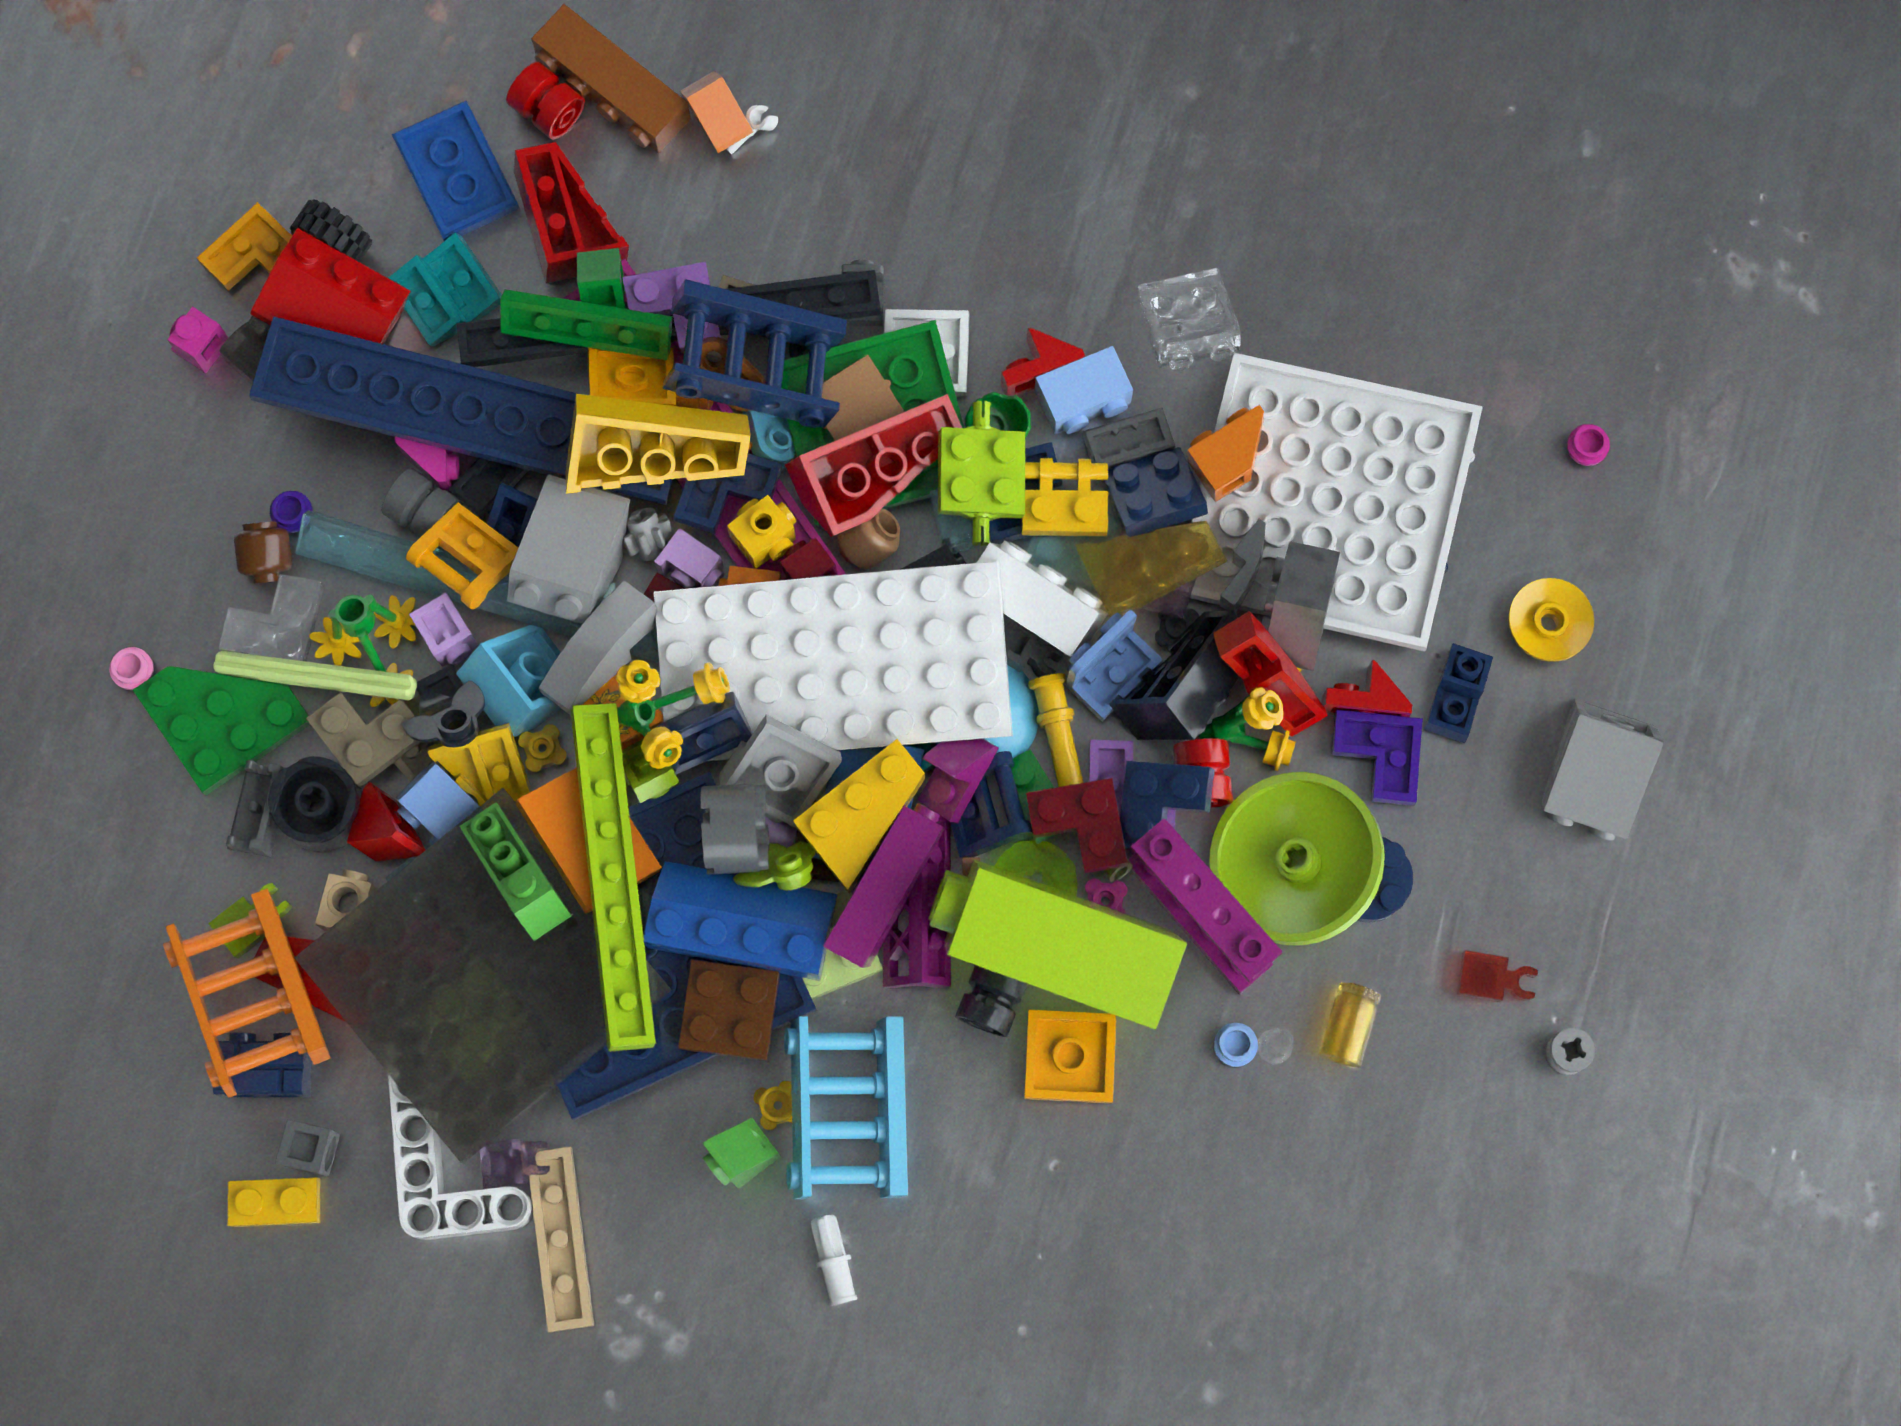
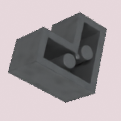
(1300, 601)

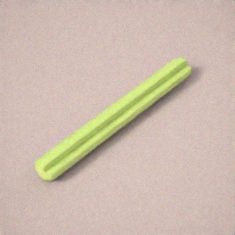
(316, 675)

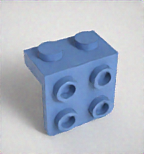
(1110, 665)

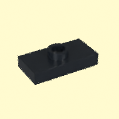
(480, 484)

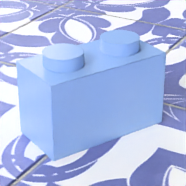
(1084, 391)

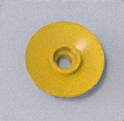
(1562, 604)

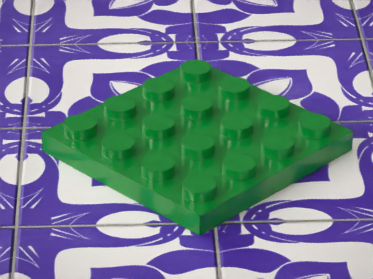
(917, 373)

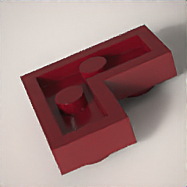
(1091, 812)

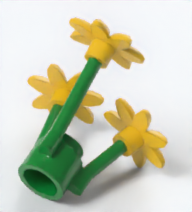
(352, 623)

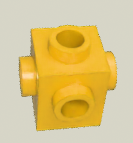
(763, 530)

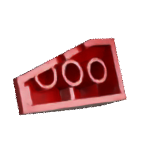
(866, 470)

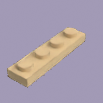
(561, 1242)

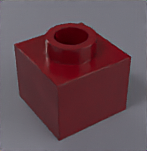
(808, 561)

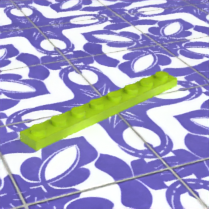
(612, 878)

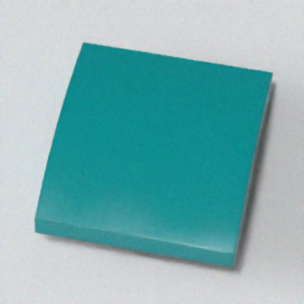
(446, 289)

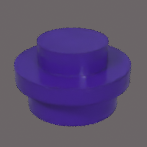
(289, 509)

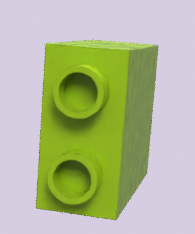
(1058, 941)

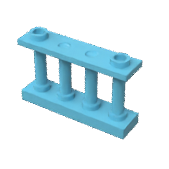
(886, 1128)

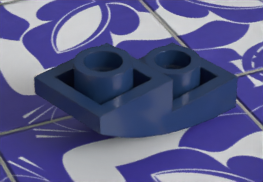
(1458, 693)

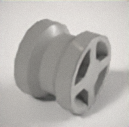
(1564, 1058)

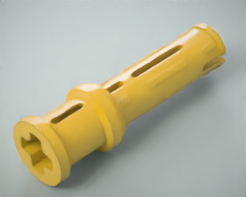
(1056, 719)

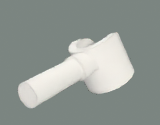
(754, 119)

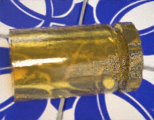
(1349, 1025)

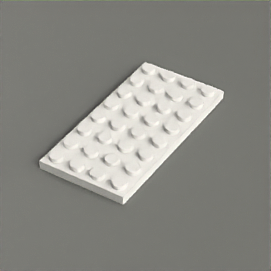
(849, 653)

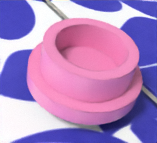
(131, 668)

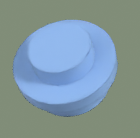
(1235, 1044)

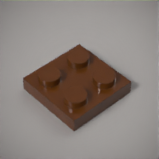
(729, 1010)

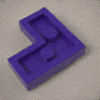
(1393, 745)

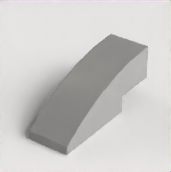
(599, 647)

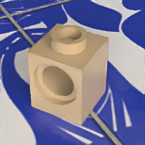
(335, 888)

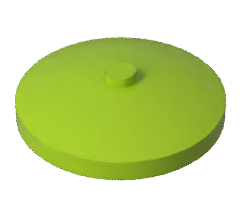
(1299, 856)

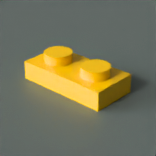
(273, 1202)

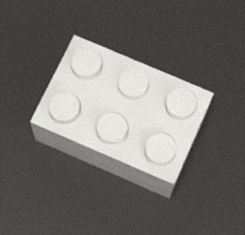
(1042, 602)

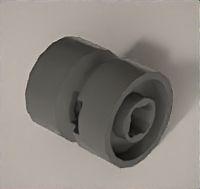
(416, 503)

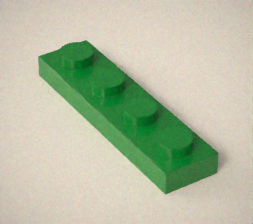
(586, 324)

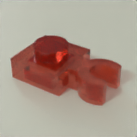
(1487, 978)

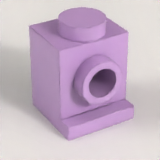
(690, 562)

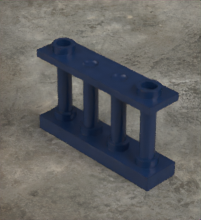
(765, 318)

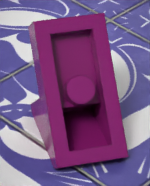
(956, 775)

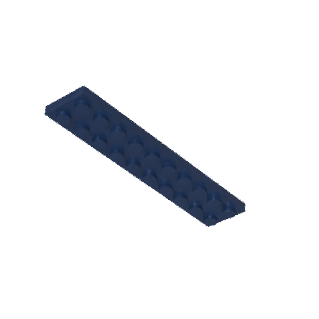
(422, 400)

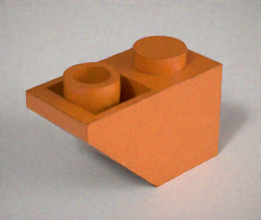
(1227, 456)

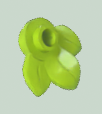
(787, 866)

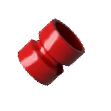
(540, 96)
(1212, 754)

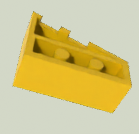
(859, 812)

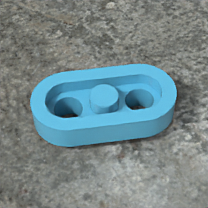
(764, 432)

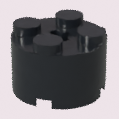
(307, 783)

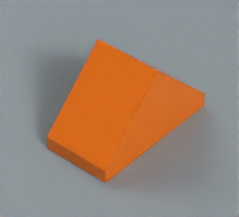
(717, 111)

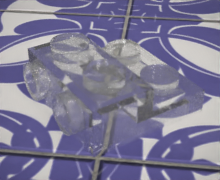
(1190, 319)

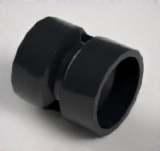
(995, 1018)

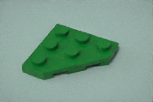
(220, 720)

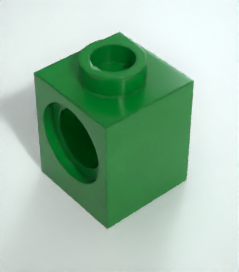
(601, 278)

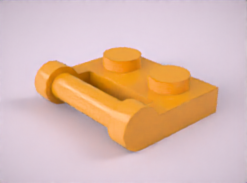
(473, 545)

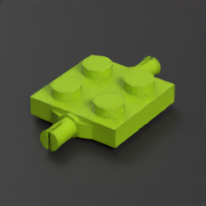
(981, 473)

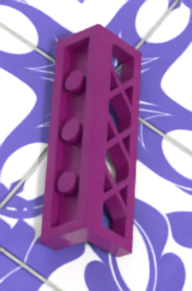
(922, 943)

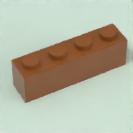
(611, 79)

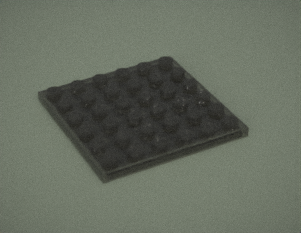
(461, 994)

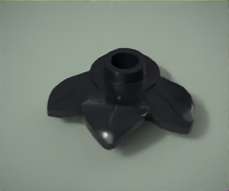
(447, 718)

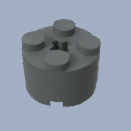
(734, 828)

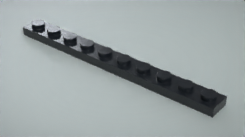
(834, 295)

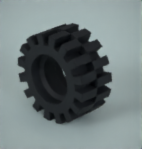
(333, 229)

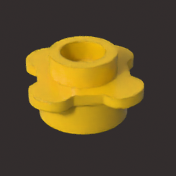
(551, 756)
(767, 1097)

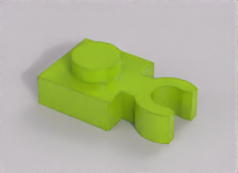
(240, 910)

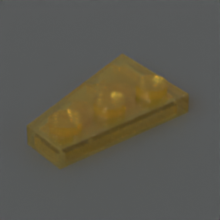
(1147, 566)

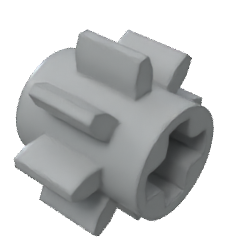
(647, 533)

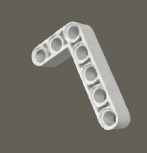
(432, 1192)

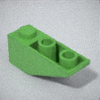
(515, 871)
(739, 1153)

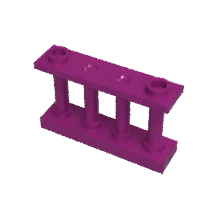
(1202, 906)

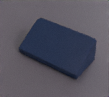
(709, 731)

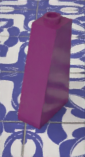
(885, 886)

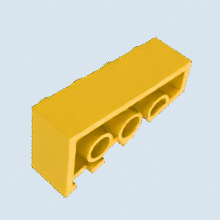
(651, 443)

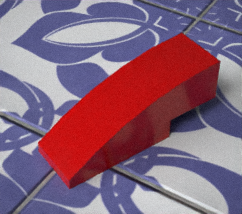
(1264, 664)

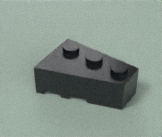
(1184, 689)

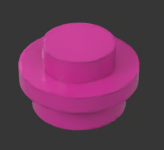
(1588, 444)

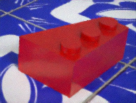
(561, 211)

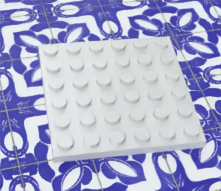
(1349, 474)

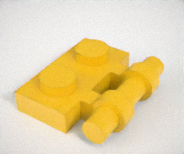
(1065, 511)

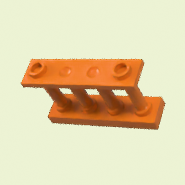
(290, 998)

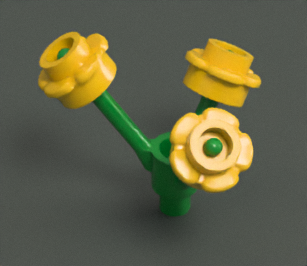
(638, 685)
(1260, 711)

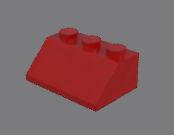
(329, 291)

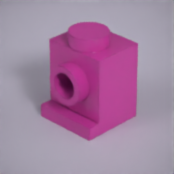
(191, 336)

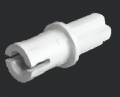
(833, 1260)

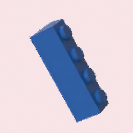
(739, 923)

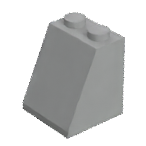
(569, 551)
(1601, 770)

